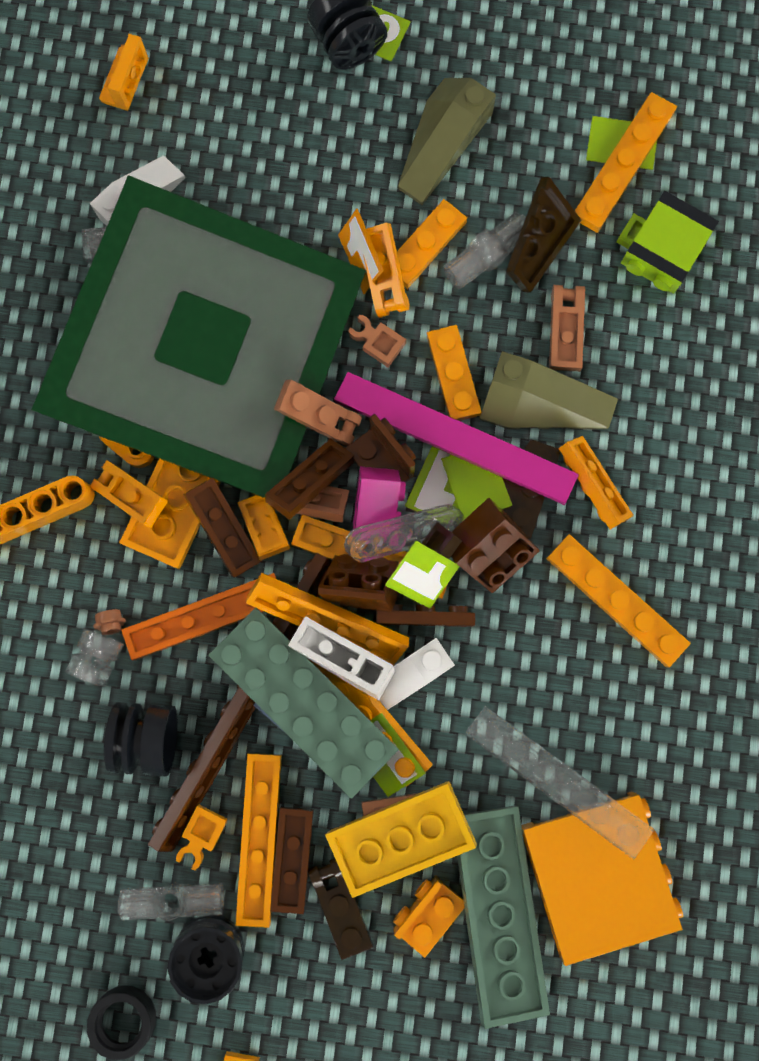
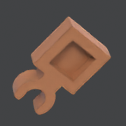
(380, 342)

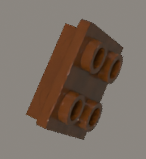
(381, 450)

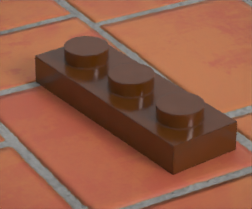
(309, 478)
(222, 527)
(423, 616)
(292, 860)

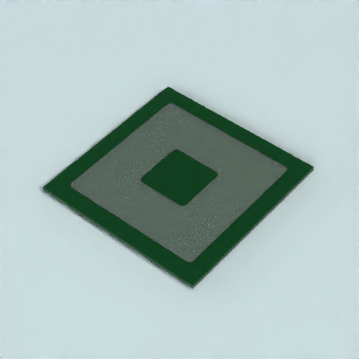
(193, 335)

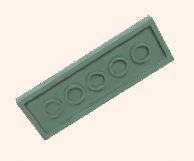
(303, 703)
(502, 920)

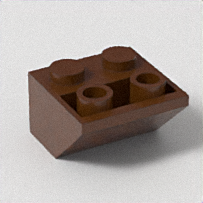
(492, 546)
(359, 583)

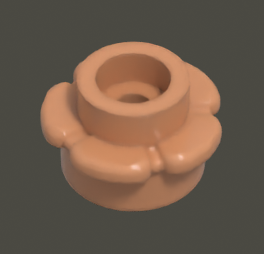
(109, 621)

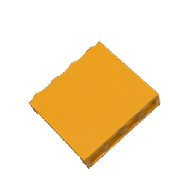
(595, 891)

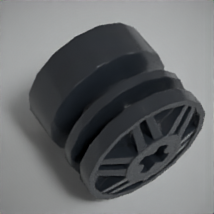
(348, 30)
(136, 738)
(198, 976)

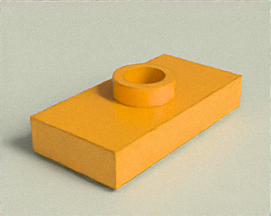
(263, 527)

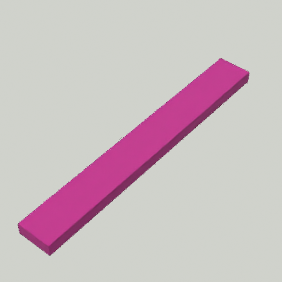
(457, 438)

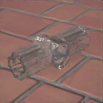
(485, 251)
(150, 901)

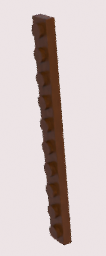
(222, 739)

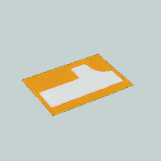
(358, 243)

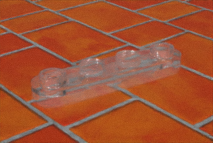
(399, 532)

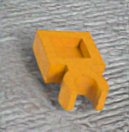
(202, 832)

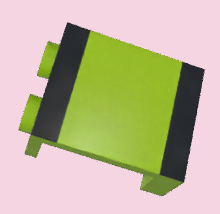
(669, 242)

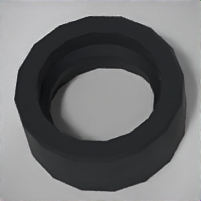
(100, 1039)

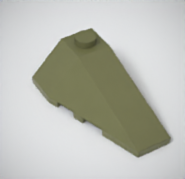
(445, 130)
(538, 397)

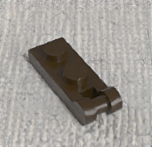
(340, 911)

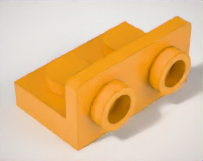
(125, 74)
(428, 916)

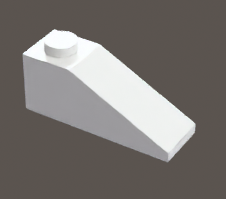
(158, 173)
(342, 658)
(416, 672)

